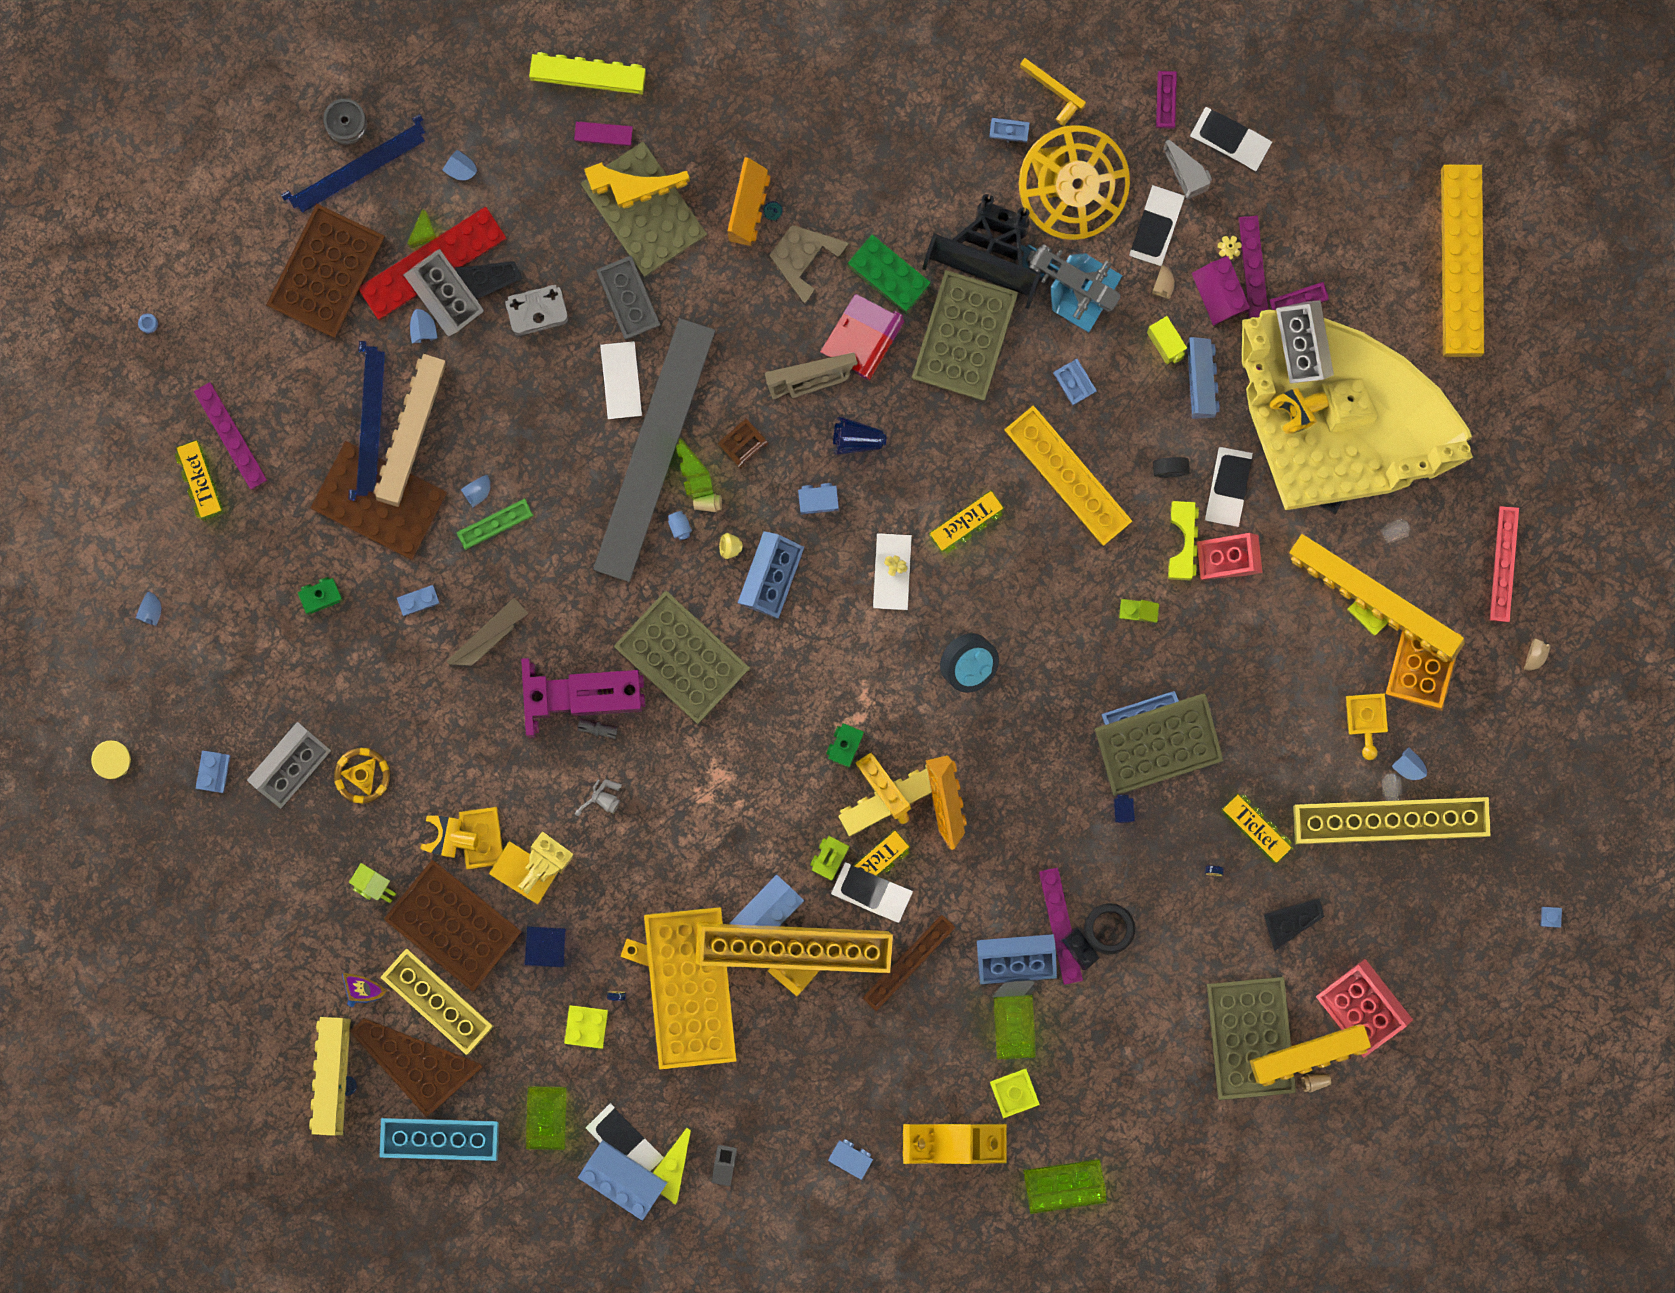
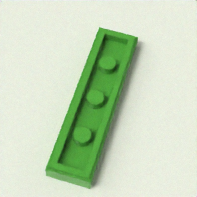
(494, 524)

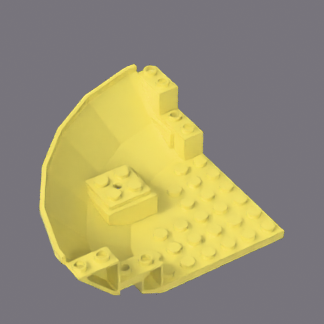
(1354, 445)

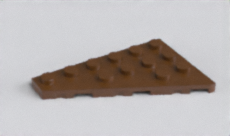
(418, 1068)

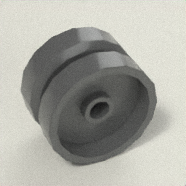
(343, 132)

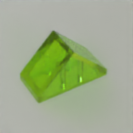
(422, 232)

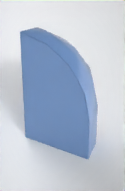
(460, 166)
(422, 326)
(477, 490)
(149, 609)
(1410, 766)

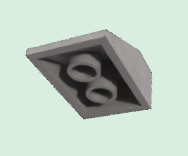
(1189, 172)

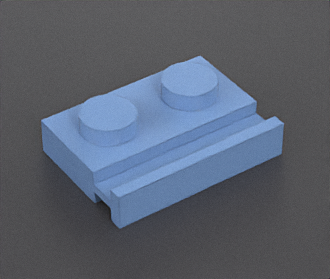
(1074, 382)
(213, 771)

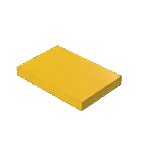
(486, 824)
(511, 871)

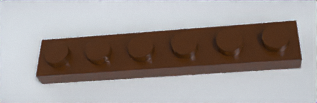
(909, 962)

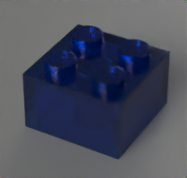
(545, 947)

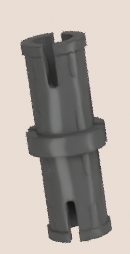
(597, 728)

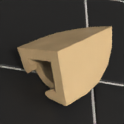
(1165, 283)
(1537, 655)

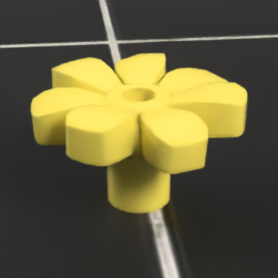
(1229, 251)
(895, 565)

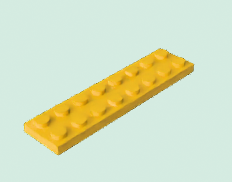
(1068, 475)

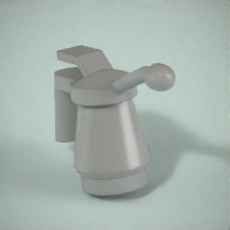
(605, 800)

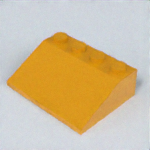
(747, 203)
(1419, 675)
(946, 799)

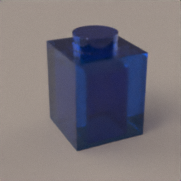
(1123, 809)

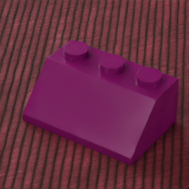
(1221, 291)

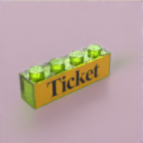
(199, 479)
(966, 522)
(1256, 829)
(884, 854)

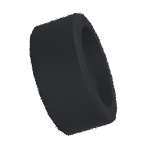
(1171, 467)

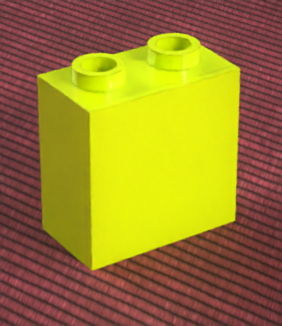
(1167, 341)

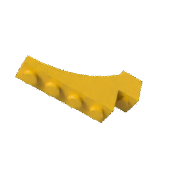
(631, 188)

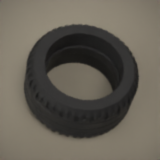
(1124, 914)

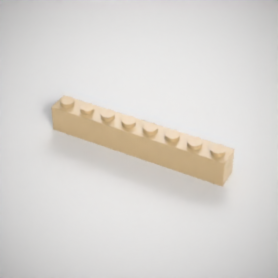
(410, 430)

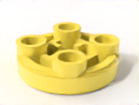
(111, 759)

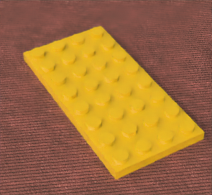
(687, 997)

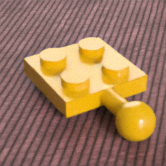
(1366, 716)

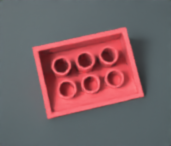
(1365, 1000)

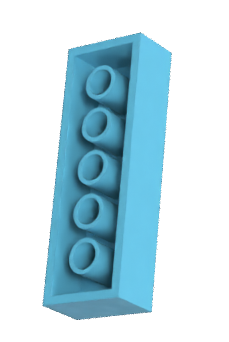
(439, 1139)

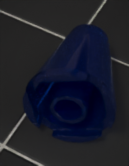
(856, 437)

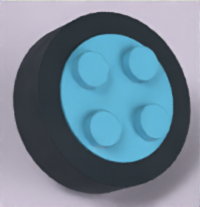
(969, 663)

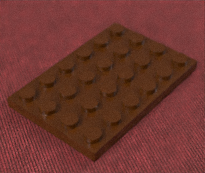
(325, 271)
(392, 526)
(452, 925)

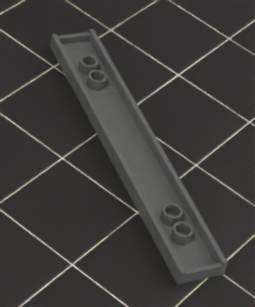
(654, 450)

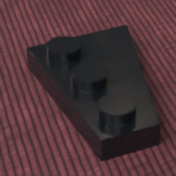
(1291, 920)

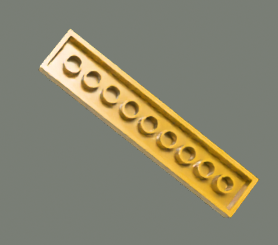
(1462, 261)
(1377, 598)
(793, 948)

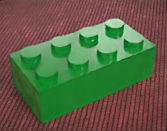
(889, 274)

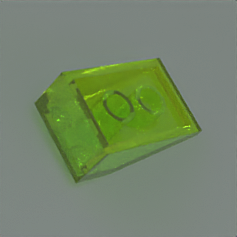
(1014, 1027)
(546, 1118)

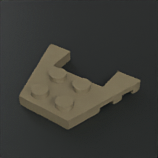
(796, 253)

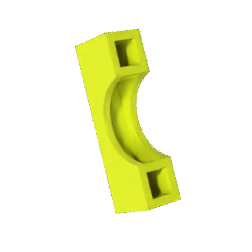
(1184, 515)

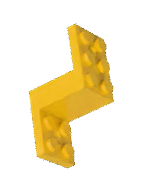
(954, 1143)

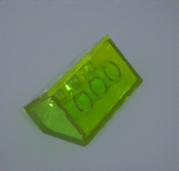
(1065, 1186)

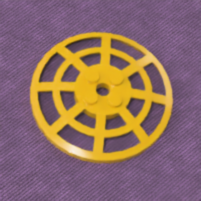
(1064, 178)

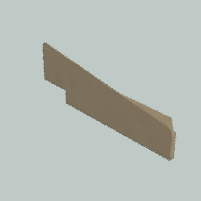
(810, 376)
(489, 635)

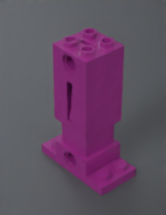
(579, 694)

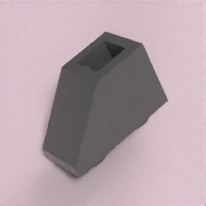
(1016, 988)
(724, 1165)

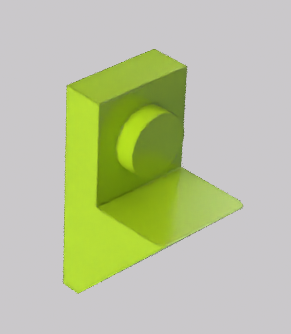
(1139, 610)

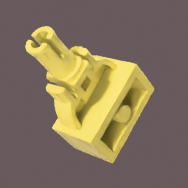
(547, 858)

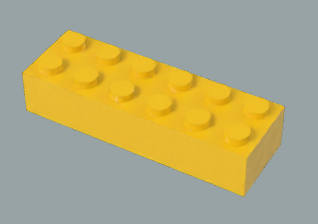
(1310, 1054)

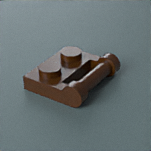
(738, 439)

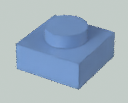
(1551, 917)

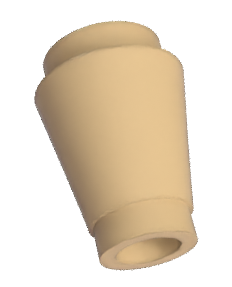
(708, 503)
(1314, 1082)

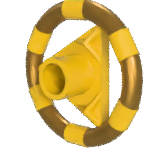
(361, 775)

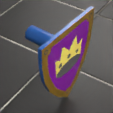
(361, 989)

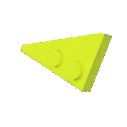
(672, 1167)

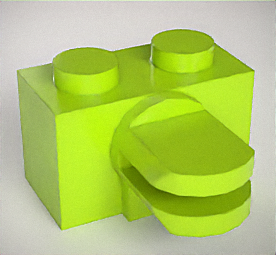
(830, 858)
(370, 884)

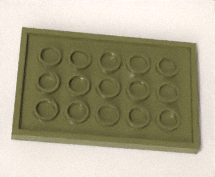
(650, 229)
(964, 335)
(681, 657)
(1159, 744)
(1247, 1023)

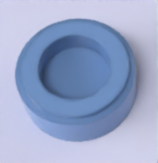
(148, 323)

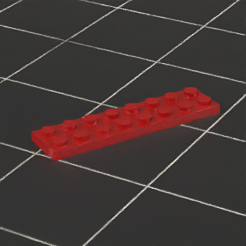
(459, 245)

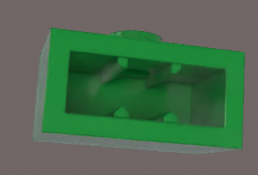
(320, 596)
(845, 745)

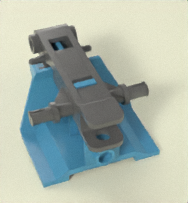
(1080, 284)

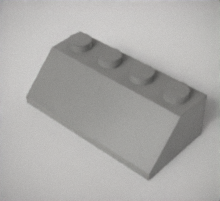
(443, 292)
(1305, 342)
(289, 765)

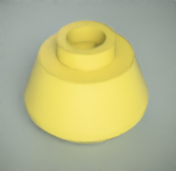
(730, 546)

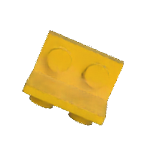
(793, 979)

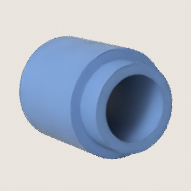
(679, 525)

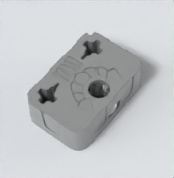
(533, 304)

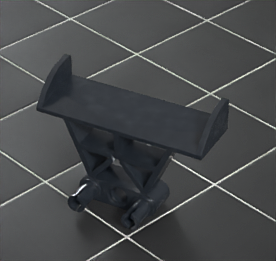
(984, 264)

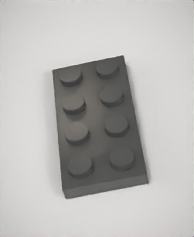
(628, 297)

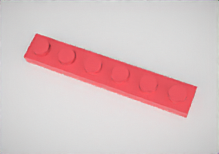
(1504, 564)

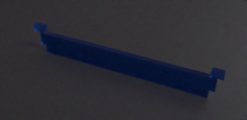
(358, 168)
(369, 421)

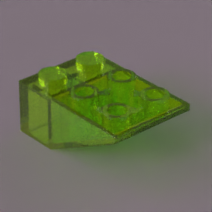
(698, 477)

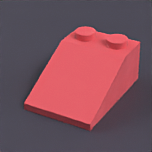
(1229, 556)

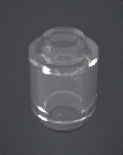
(1395, 530)
(1392, 787)

